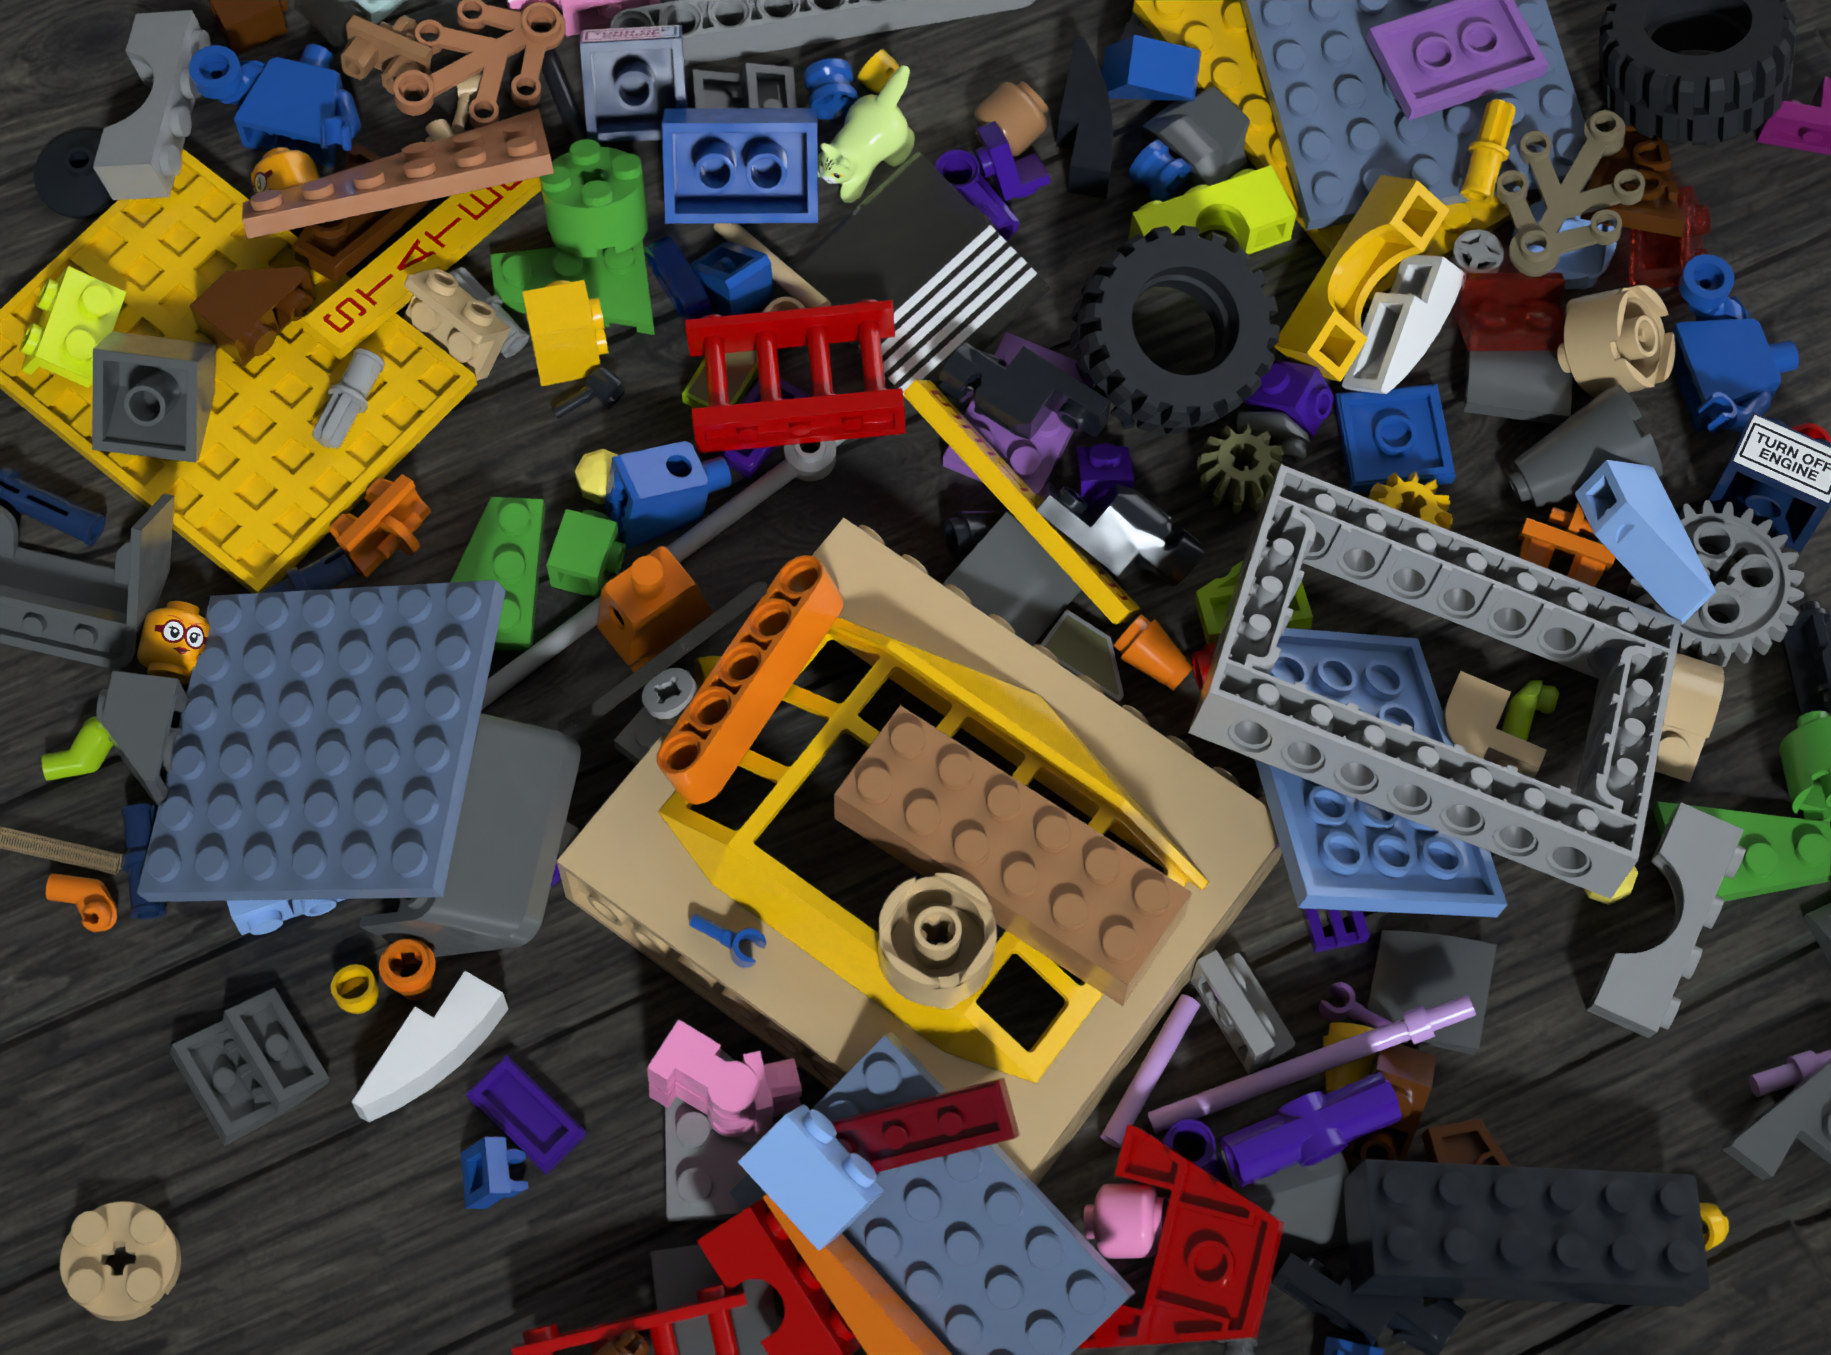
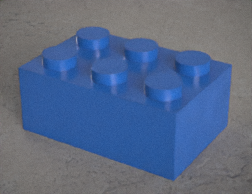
(740, 165)

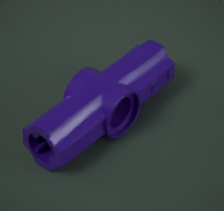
(1311, 1129)

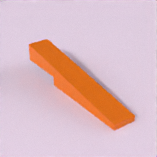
(862, 1296)

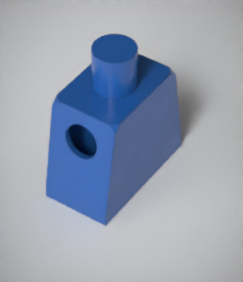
(660, 490)

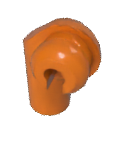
(88, 895)

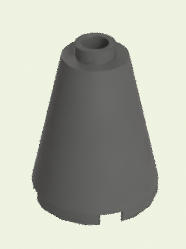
(1579, 446)

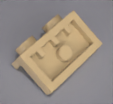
(455, 320)

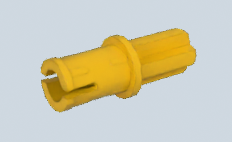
(1488, 151)

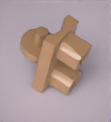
(384, 48)

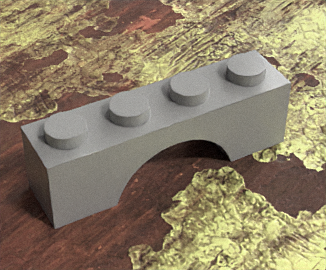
(145, 149)
(1694, 859)

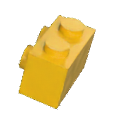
(565, 331)

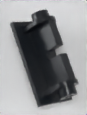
(1809, 657)

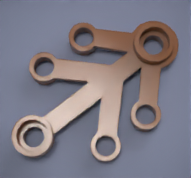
(484, 55)

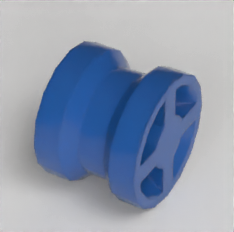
(830, 88)
(1159, 171)

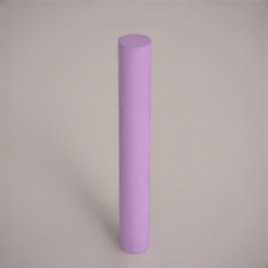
(1150, 1070)

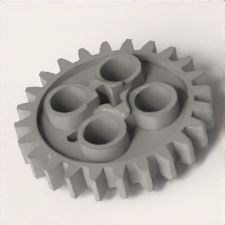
(1753, 611)

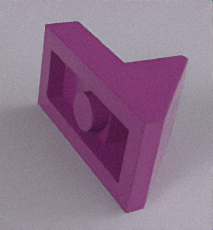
(1800, 124)

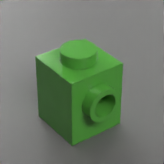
(585, 553)

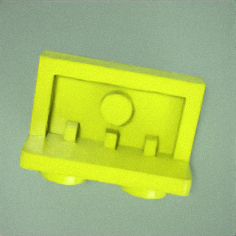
(73, 321)

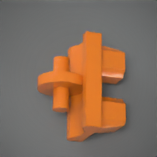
(384, 526)
(1542, 540)

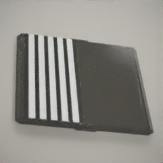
(936, 262)

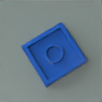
(1394, 434)

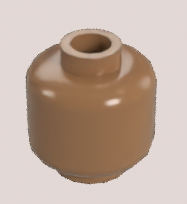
(1017, 113)

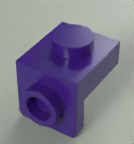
(1011, 177)
(1296, 391)
(1101, 469)

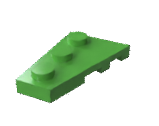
(614, 278)
(509, 551)
(1778, 853)

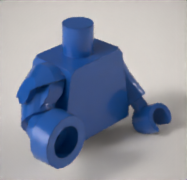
(281, 100)
(1723, 355)

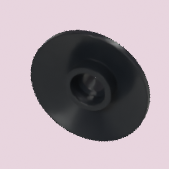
(68, 189)

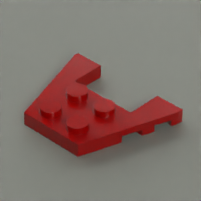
(1209, 1259)

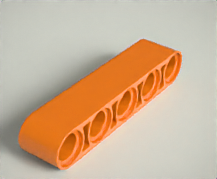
(750, 680)

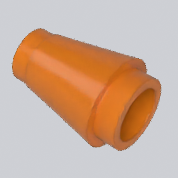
(1153, 652)
(407, 958)

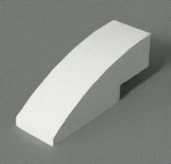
(1404, 323)
(431, 1047)

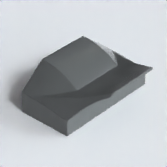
(1204, 134)

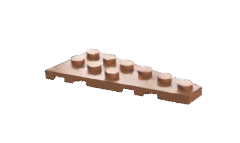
(422, 172)

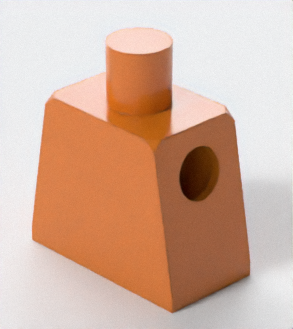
(652, 600)

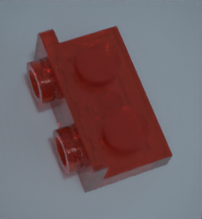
(1661, 258)
(1511, 312)

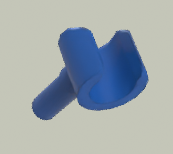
(730, 939)

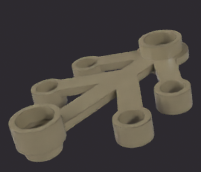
(1567, 199)

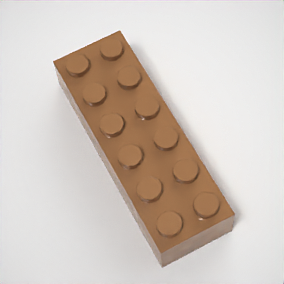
(1037, 864)

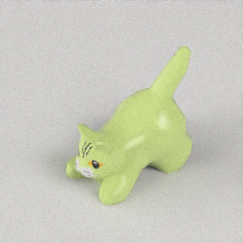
(870, 134)

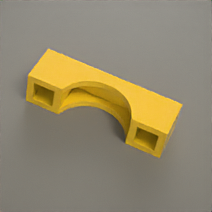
(1388, 227)

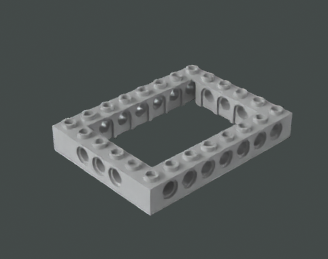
(1628, 647)

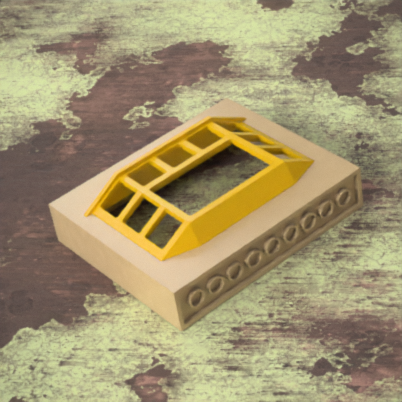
(819, 982)

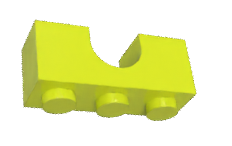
(1247, 206)

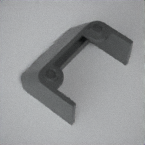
(80, 606)
(502, 844)

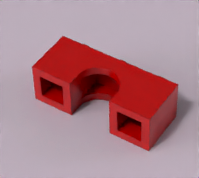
(758, 1248)

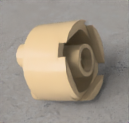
(1617, 340)
(922, 911)

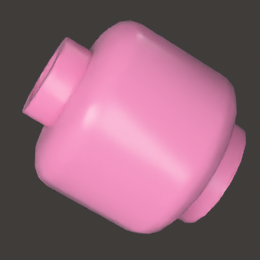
(1126, 1220)

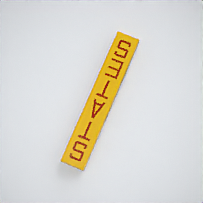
(433, 243)
(1020, 500)

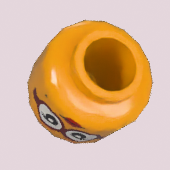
(282, 170)
(173, 640)

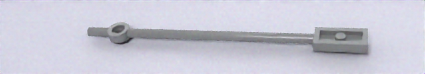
(796, 464)

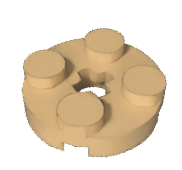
(96, 1237)

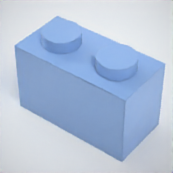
(812, 1175)

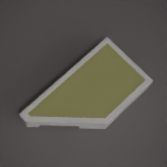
(1086, 652)

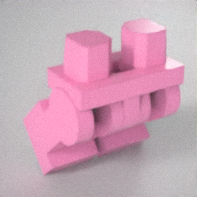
(728, 1092)

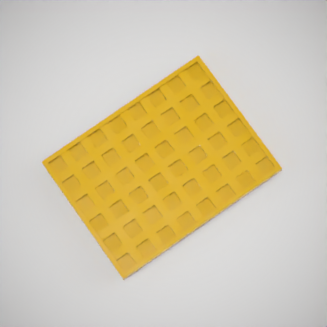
(261, 477)

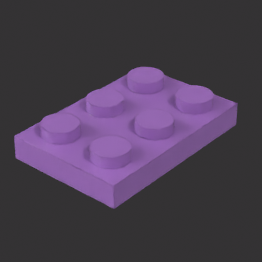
(1455, 54)
(1033, 458)

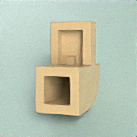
(1689, 715)
(1472, 721)

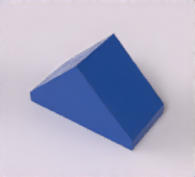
(1150, 70)
(735, 278)

